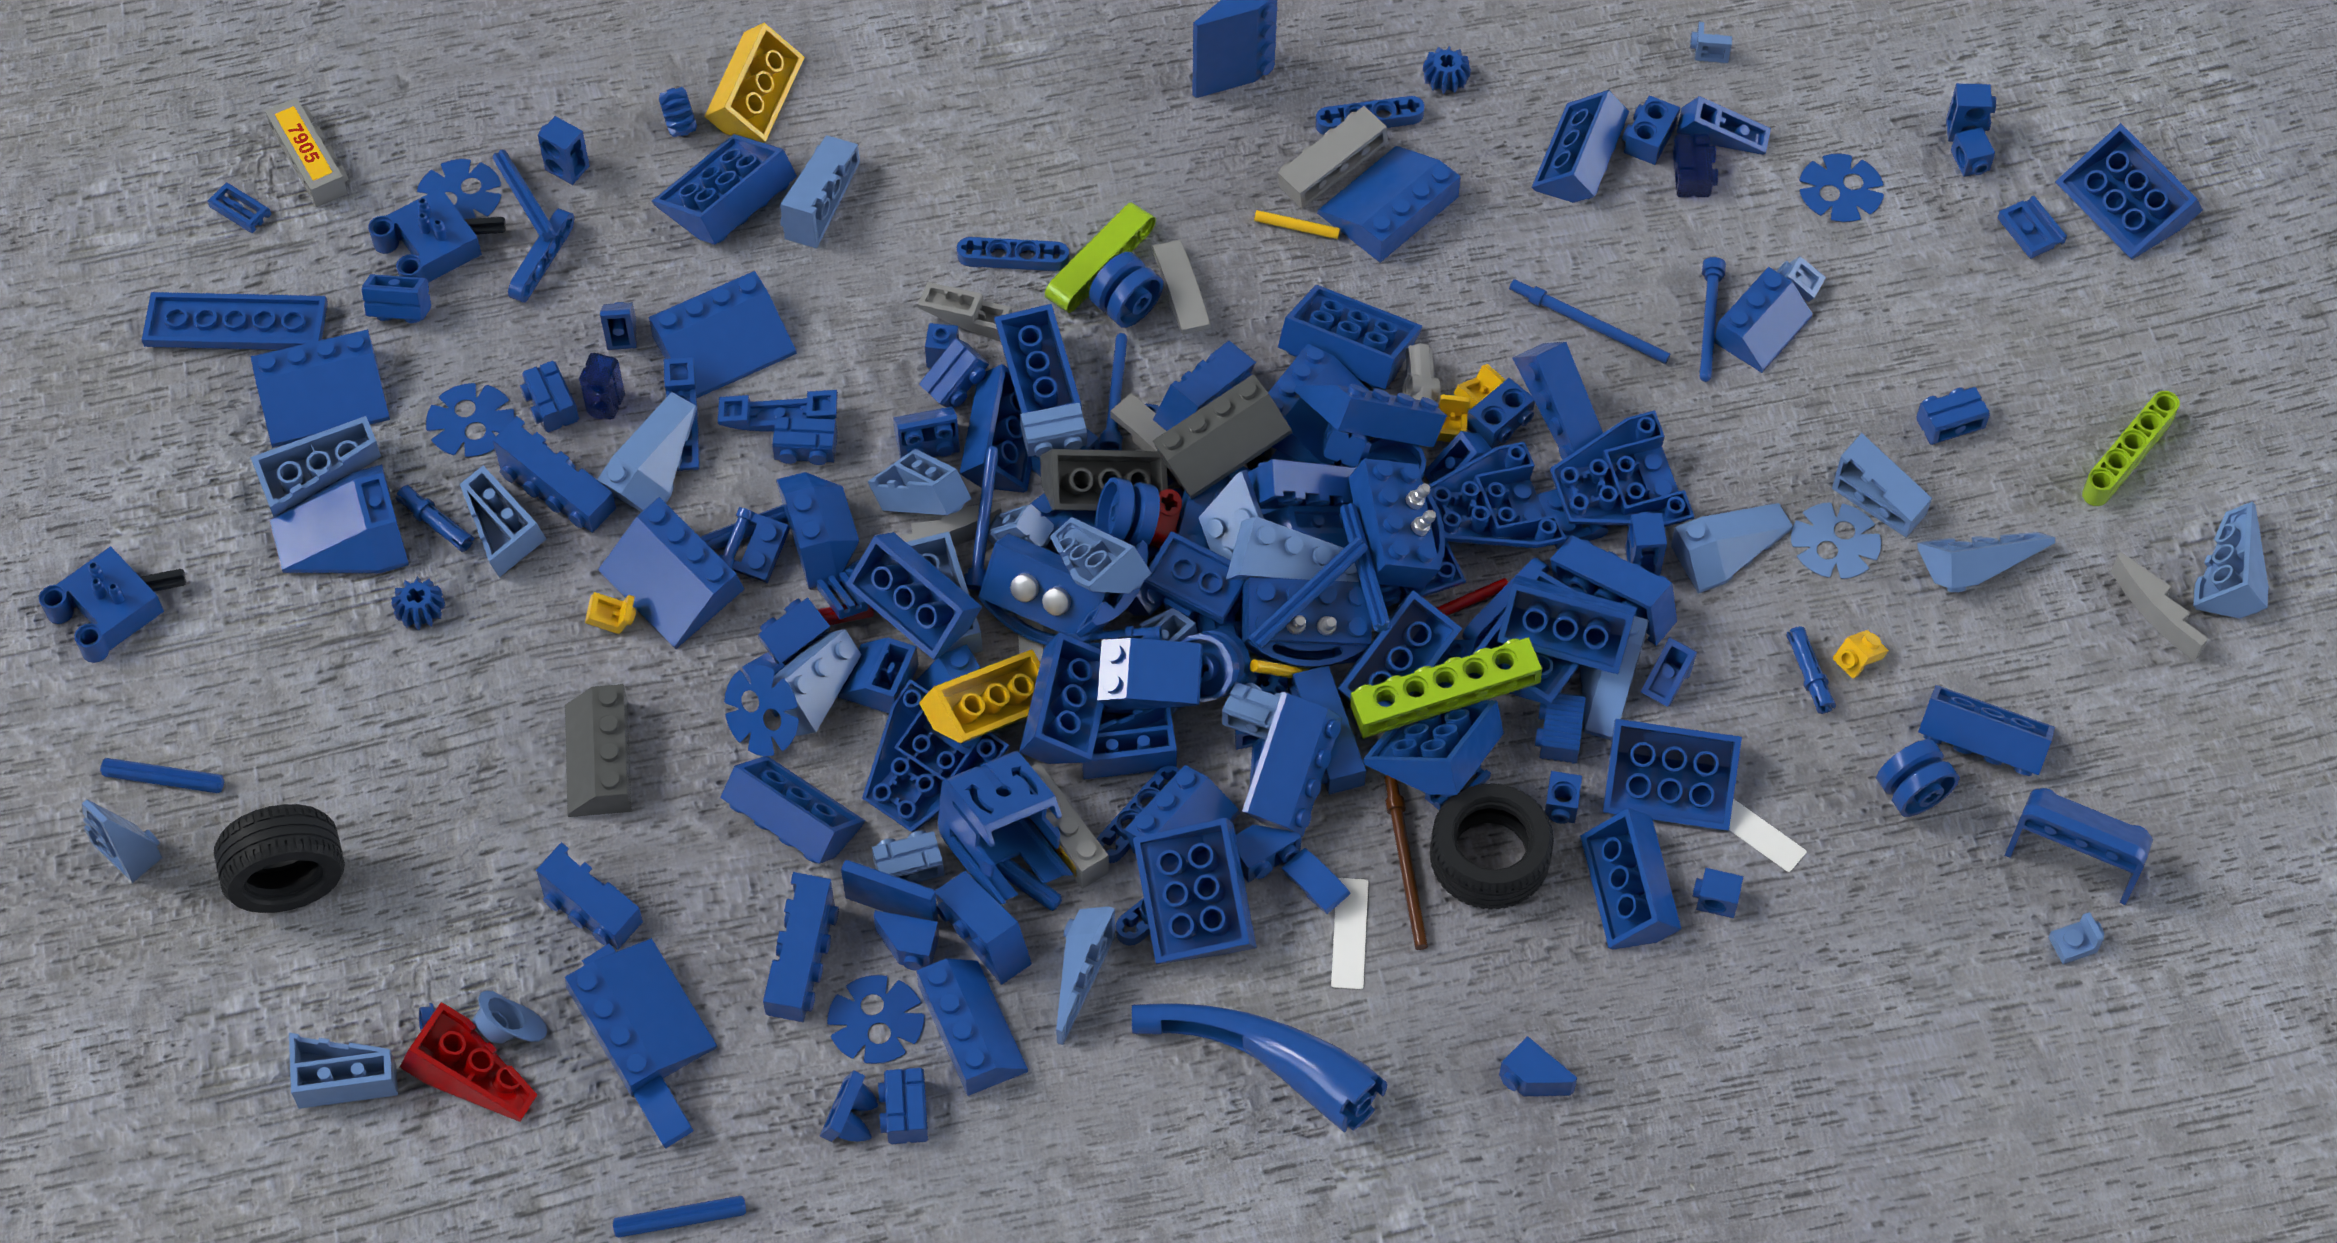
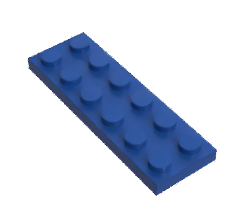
(233, 320)

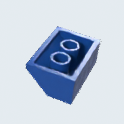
(1763, 320)
(1182, 802)

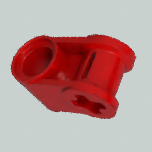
(1167, 518)

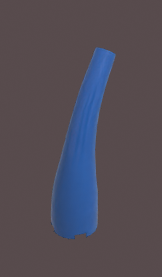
(1314, 1068)

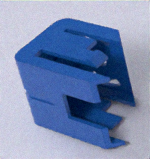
(987, 822)

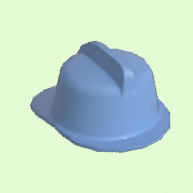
(504, 1020)

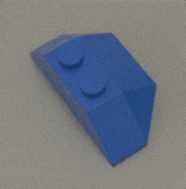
(819, 525)

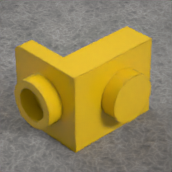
(1481, 386)
(1457, 411)
(610, 612)
(1859, 651)

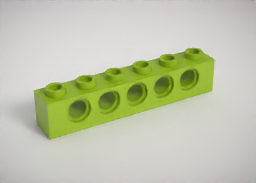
(1435, 700)

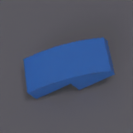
(1316, 880)
(663, 1111)

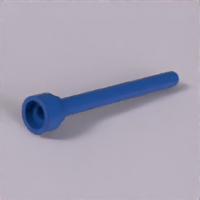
(1713, 272)
(1111, 437)
(976, 573)

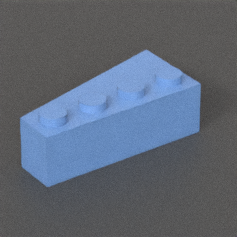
(818, 191)
(1280, 552)

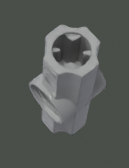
(1420, 373)

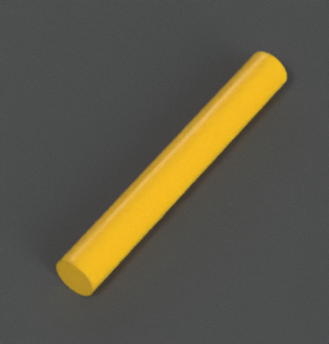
(1297, 224)
(1274, 668)

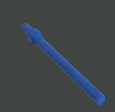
(1539, 297)

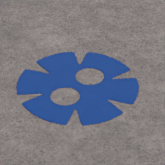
(1838, 167)
(455, 173)
(455, 426)
(778, 698)
(901, 1024)

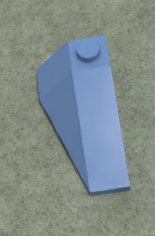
(650, 457)
(1723, 543)
(1099, 559)
(1969, 564)
(2236, 571)
(1608, 692)
(120, 841)

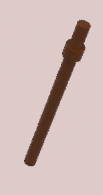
(1395, 807)

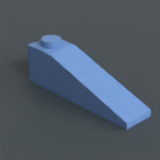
(1086, 947)

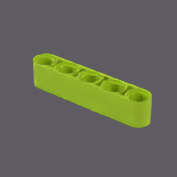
(1120, 235)
(2141, 437)

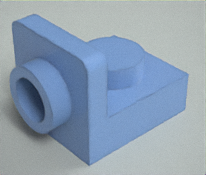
(1710, 47)
(1804, 276)
(2077, 939)

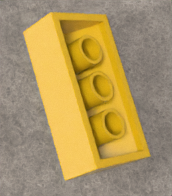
(755, 84)
(983, 698)

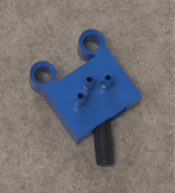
(433, 234)
(110, 598)

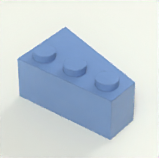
(920, 486)

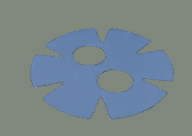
(1847, 559)

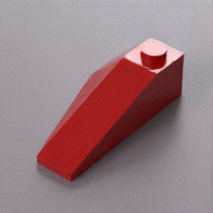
(460, 1062)

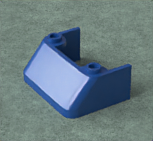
(2086, 832)

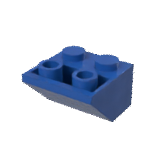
(928, 431)
(880, 673)

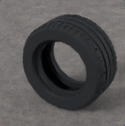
(1499, 806)
(279, 858)

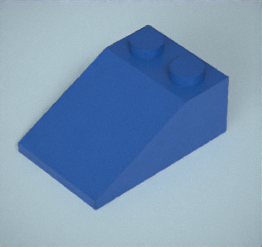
(1149, 673)

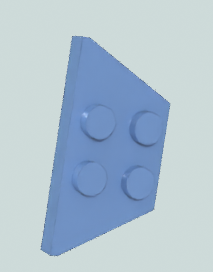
(1224, 515)

